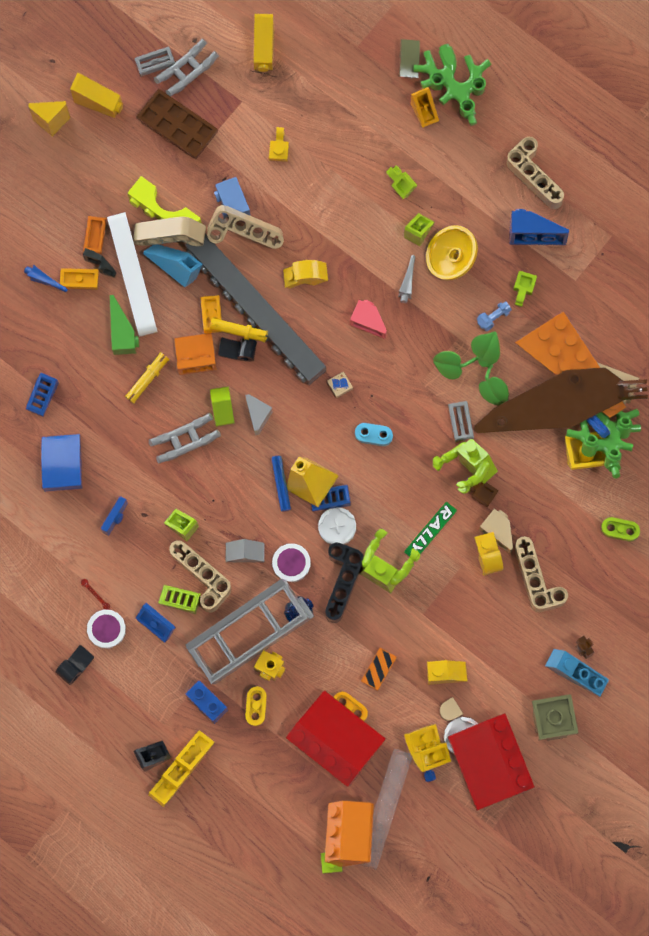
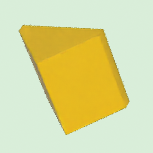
(50, 115)
(577, 460)

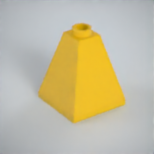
(310, 481)

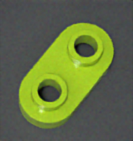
(620, 527)

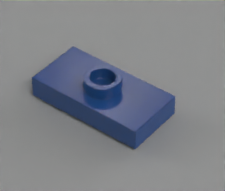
(115, 516)
(155, 622)

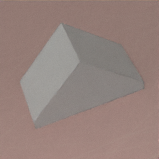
(258, 412)
(245, 551)

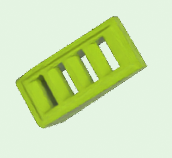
(191, 609)

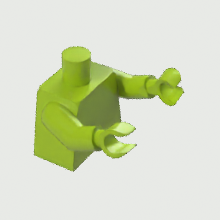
(474, 459)
(380, 571)

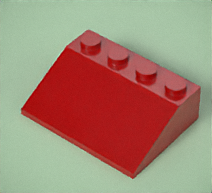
(336, 738)
(491, 761)

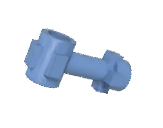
(486, 321)

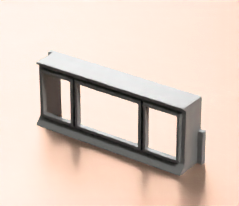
(236, 663)

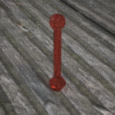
(84, 582)

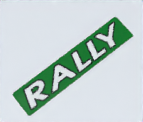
(431, 529)

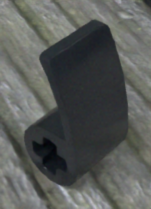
(238, 350)
(72, 668)

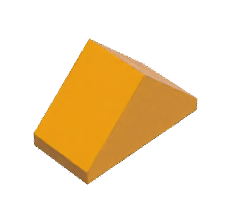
(424, 107)

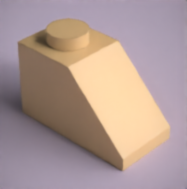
(500, 525)

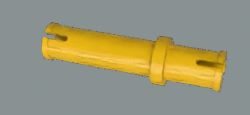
(239, 330)
(147, 377)

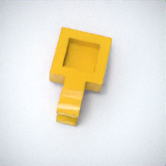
(279, 148)

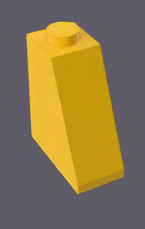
(263, 42)
(95, 96)

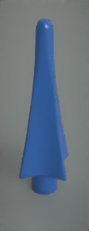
(38, 276)

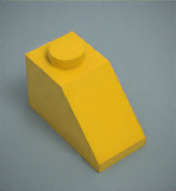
(446, 672)

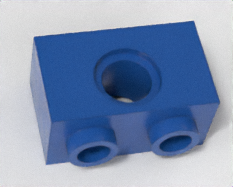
(206, 702)

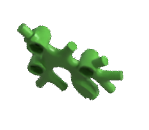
(455, 89)
(612, 443)

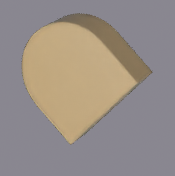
(450, 710)

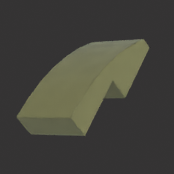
(409, 57)

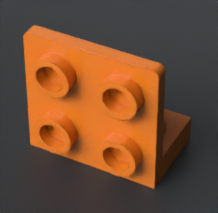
(195, 354)

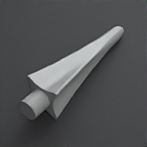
(406, 287)

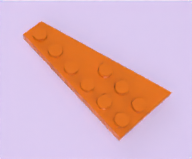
(561, 349)

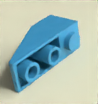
(176, 263)
(576, 671)

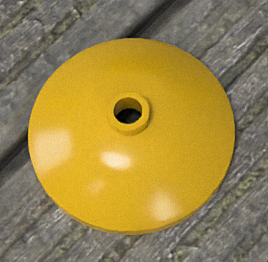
(446, 247)

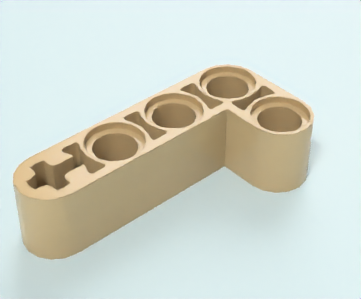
(538, 175)
(246, 230)
(169, 231)
(198, 572)
(535, 573)

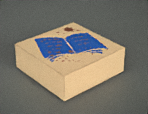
(340, 384)

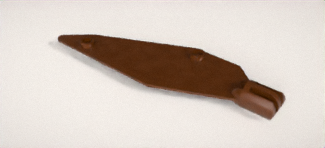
(562, 401)

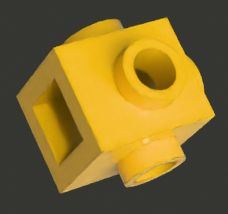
(270, 659)

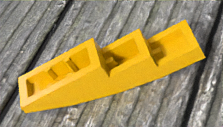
(181, 768)

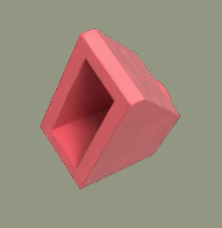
(368, 319)

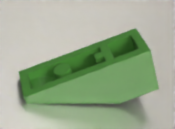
(122, 334)

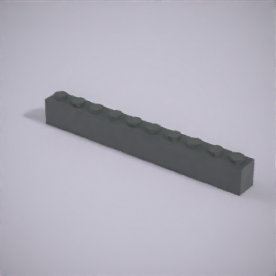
(258, 311)

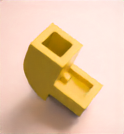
(307, 272)
(489, 554)

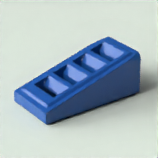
(51, 390)
(344, 503)

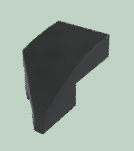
(95, 258)

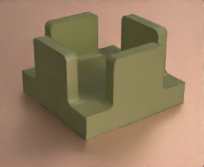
(554, 717)

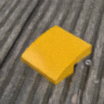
(427, 748)

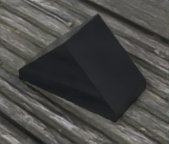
(152, 755)

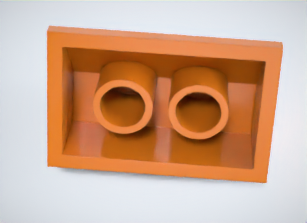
(349, 833)

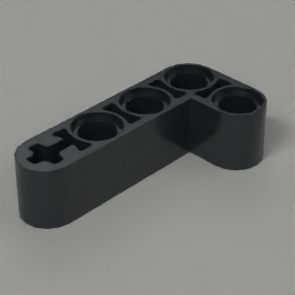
(341, 584)

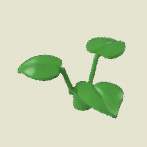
(487, 352)

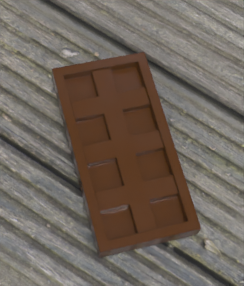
(177, 123)

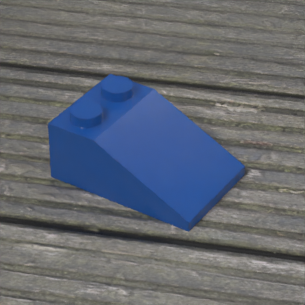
(533, 229)

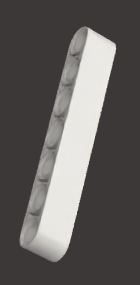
(132, 274)

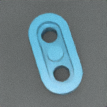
(373, 436)

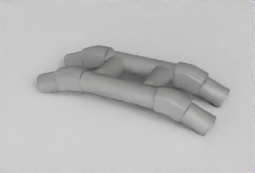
(189, 57)
(179, 449)

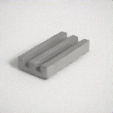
(155, 61)
(463, 437)

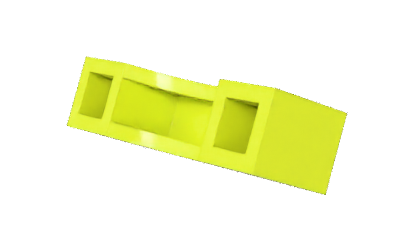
(144, 195)

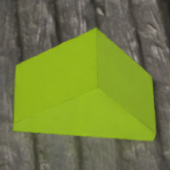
(418, 229)
(222, 406)
(182, 524)

